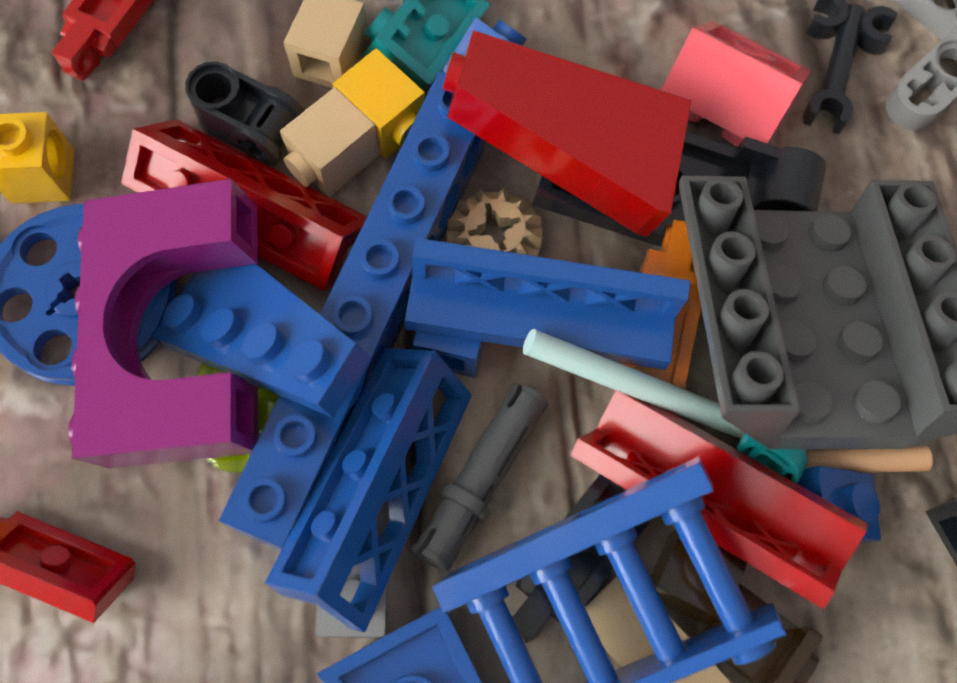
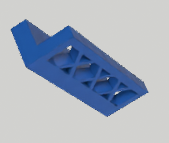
(508, 294)
(362, 473)

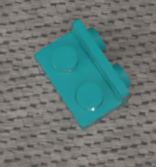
(423, 34)

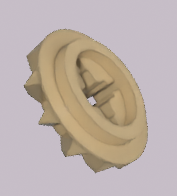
(508, 210)

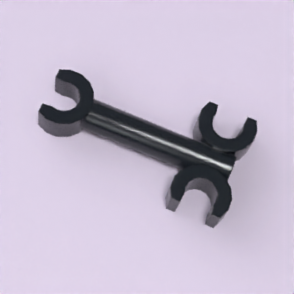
(852, 28)

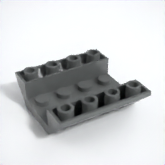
(828, 318)

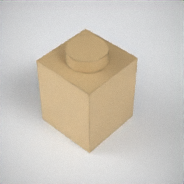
(326, 39)
(329, 143)

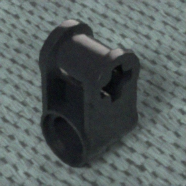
(248, 116)

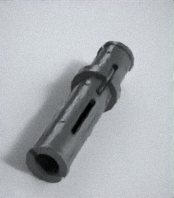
(470, 493)

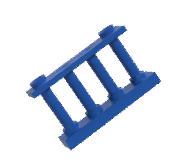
(611, 529)

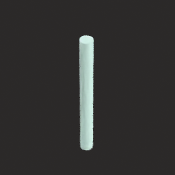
(626, 380)

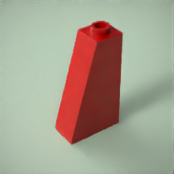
(574, 125)

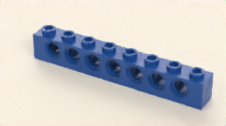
(367, 307)

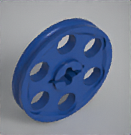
(53, 304)

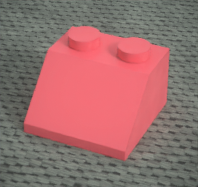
(735, 82)

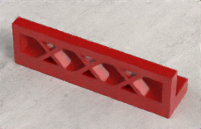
(295, 223)
(751, 507)

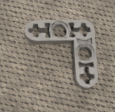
(928, 70)

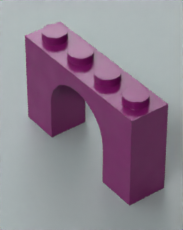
(127, 256)

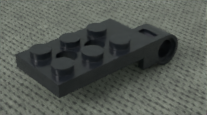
(775, 179)

